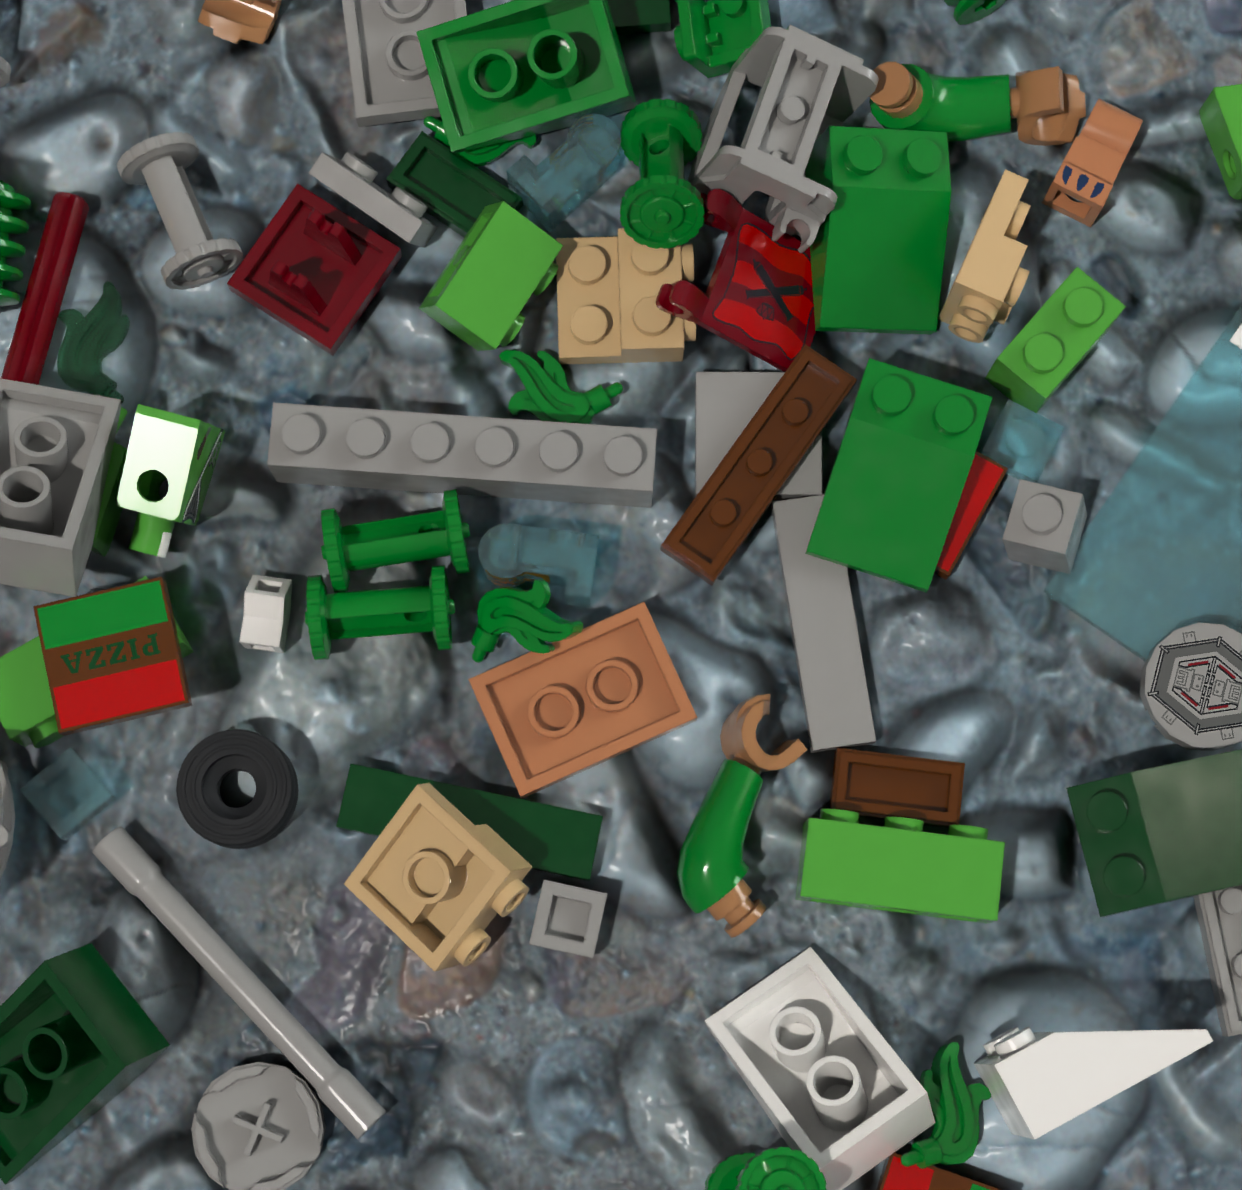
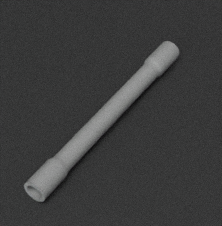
(333, 1083)

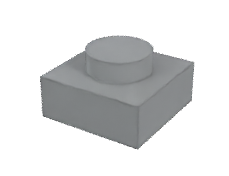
(568, 919)

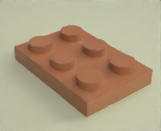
(583, 700)

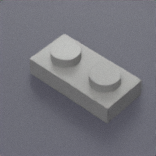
(395, 211)

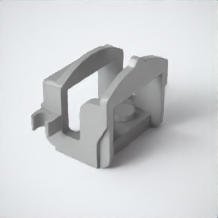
(802, 93)

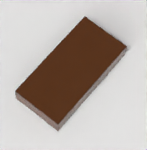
(897, 787)

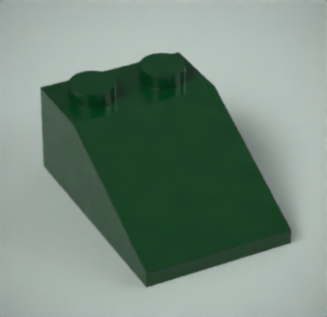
(1162, 832)
(65, 1052)

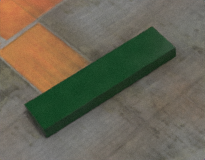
(543, 834)

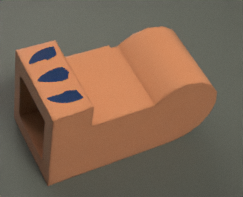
(1093, 163)

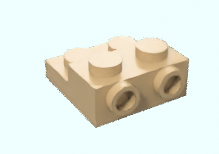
(990, 272)
(610, 301)
(439, 879)

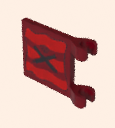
(757, 290)

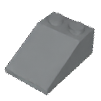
(51, 482)

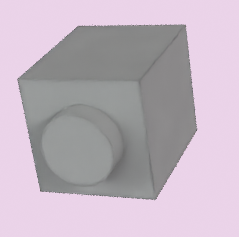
(1045, 526)

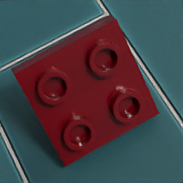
(315, 269)

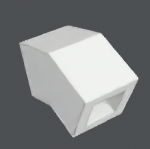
(266, 613)

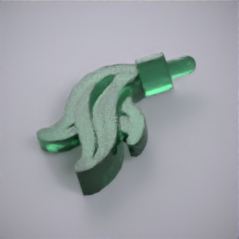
(90, 341)

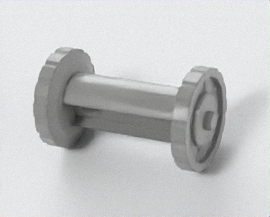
(162, 166)

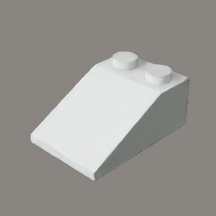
(822, 1070)
(1056, 1076)

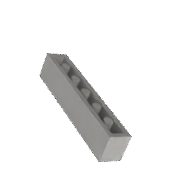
(462, 454)

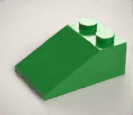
(525, 70)
(886, 238)
(898, 475)

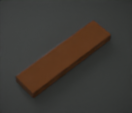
(758, 465)

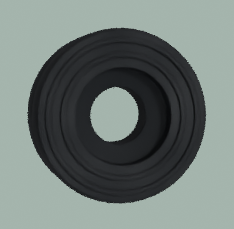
(201, 781)

